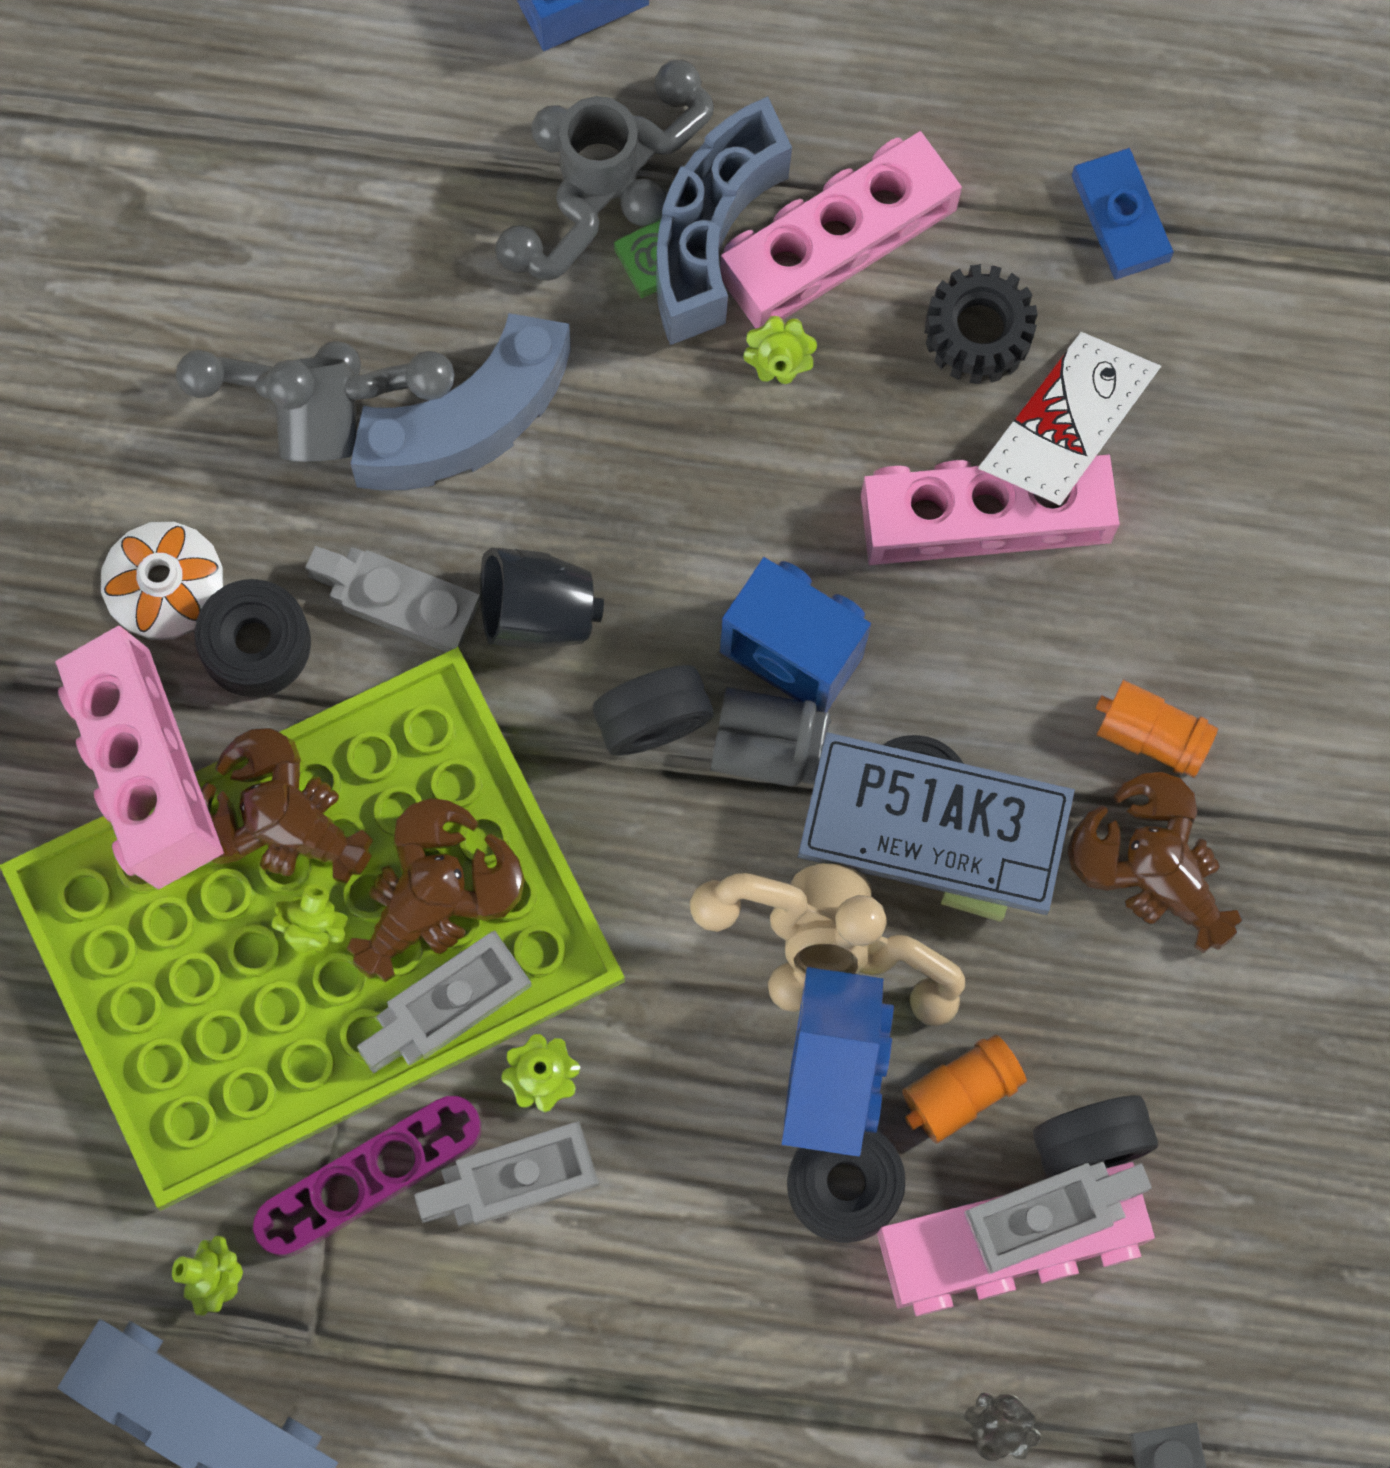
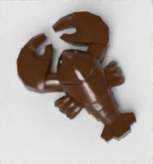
(279, 812)
(1157, 859)
(434, 888)

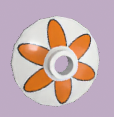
(165, 607)

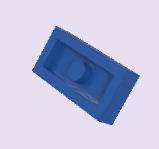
(1122, 213)

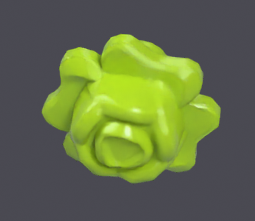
(780, 349)
(310, 920)
(541, 1073)
(209, 1276)

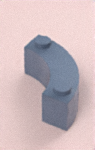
(706, 197)
(470, 423)
(177, 1412)

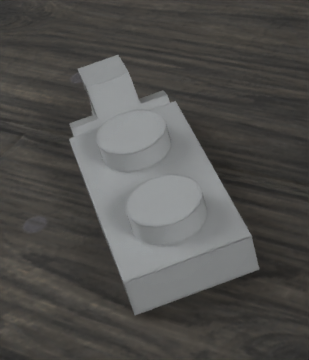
(396, 596)
(446, 1003)
(511, 1178)
(1052, 1213)

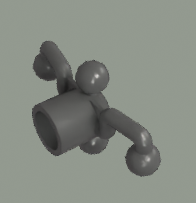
(593, 183)
(316, 394)

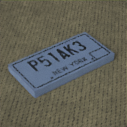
(936, 823)

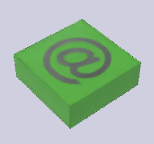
(639, 257)

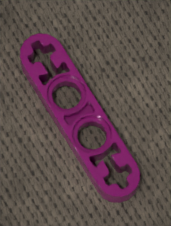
(372, 1184)

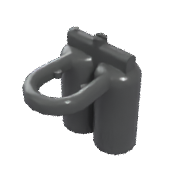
(769, 738)

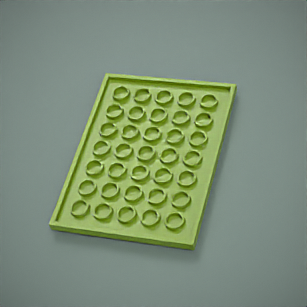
(225, 1034)

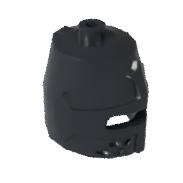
(536, 600)

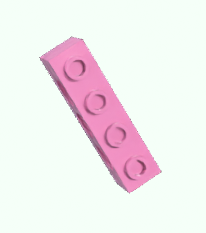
(906, 168)
(900, 535)
(126, 714)

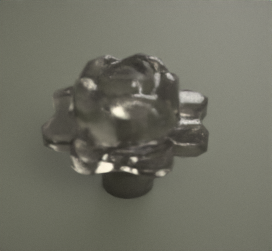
(1002, 1427)

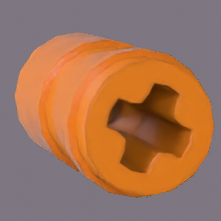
(1156, 729)
(962, 1089)

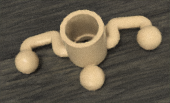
(832, 927)

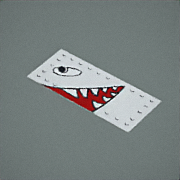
(1069, 418)

